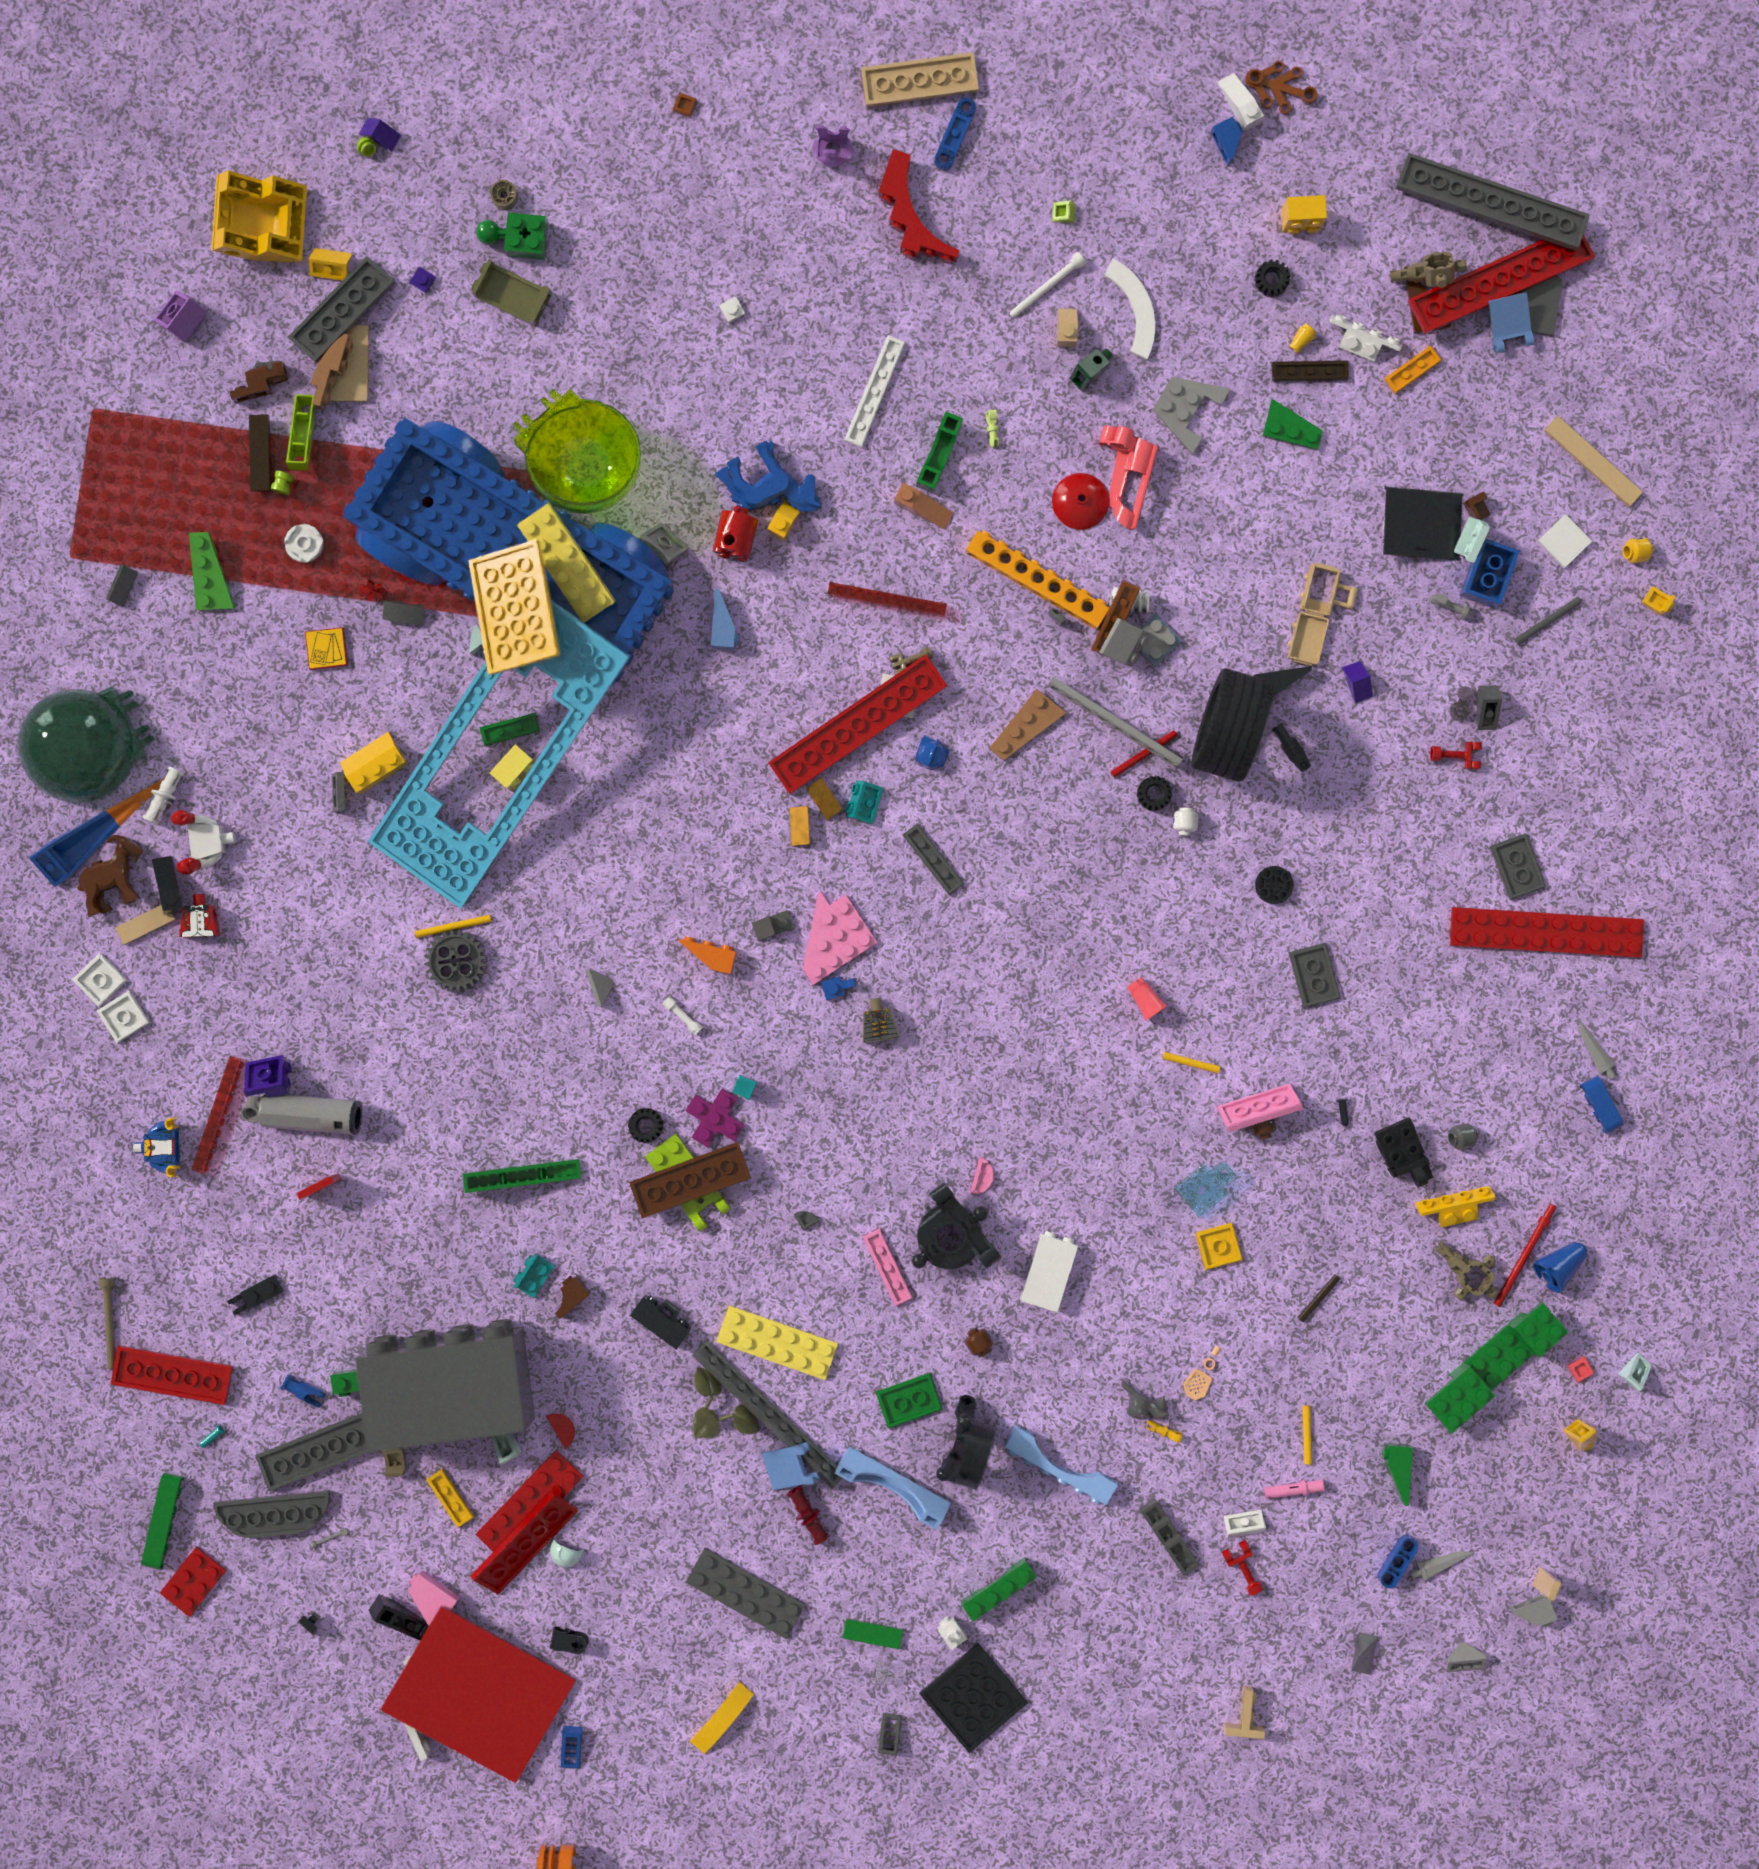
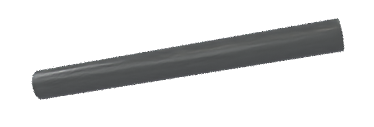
(1548, 620)

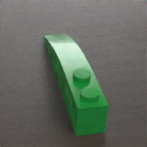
(520, 1175)

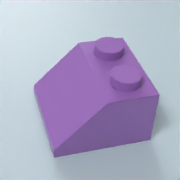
(180, 316)

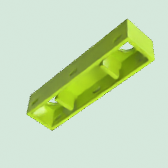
(301, 433)

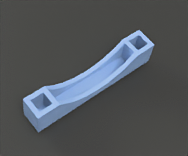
(1094, 1484)
(926, 1505)

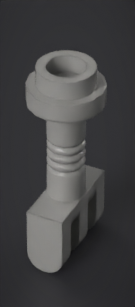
(1441, 600)

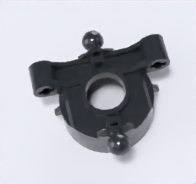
(952, 1212)
(971, 1448)

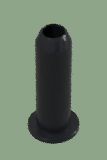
(1343, 1111)

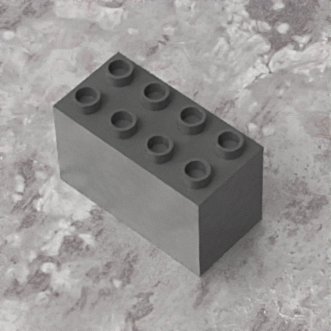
(444, 1386)

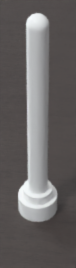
(1077, 261)

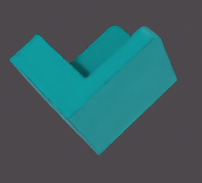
(744, 1087)

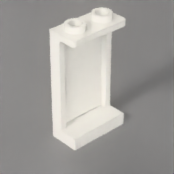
(1049, 1271)

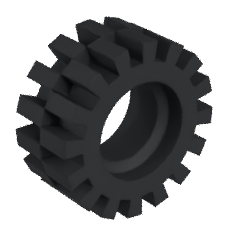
(1279, 269)
(1160, 783)
(634, 1128)

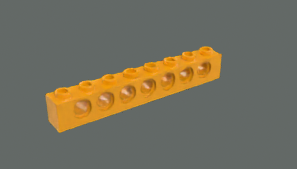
(1009, 570)

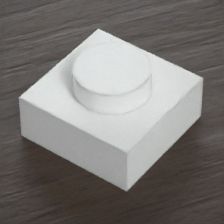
(732, 309)

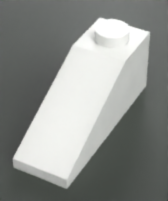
(1241, 102)

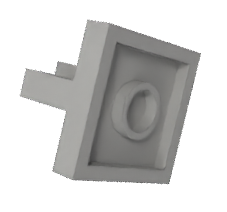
(664, 544)

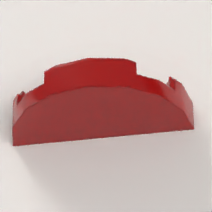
(563, 1428)

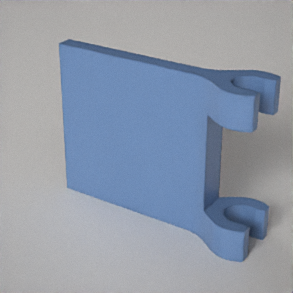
(1510, 319)
(787, 1467)

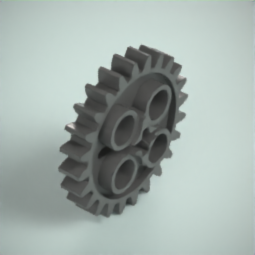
(457, 977)

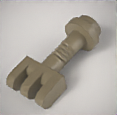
(902, 663)

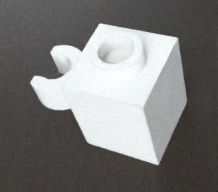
(951, 1632)

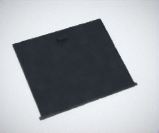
(1422, 521)

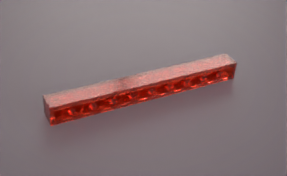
(887, 599)
(217, 1114)

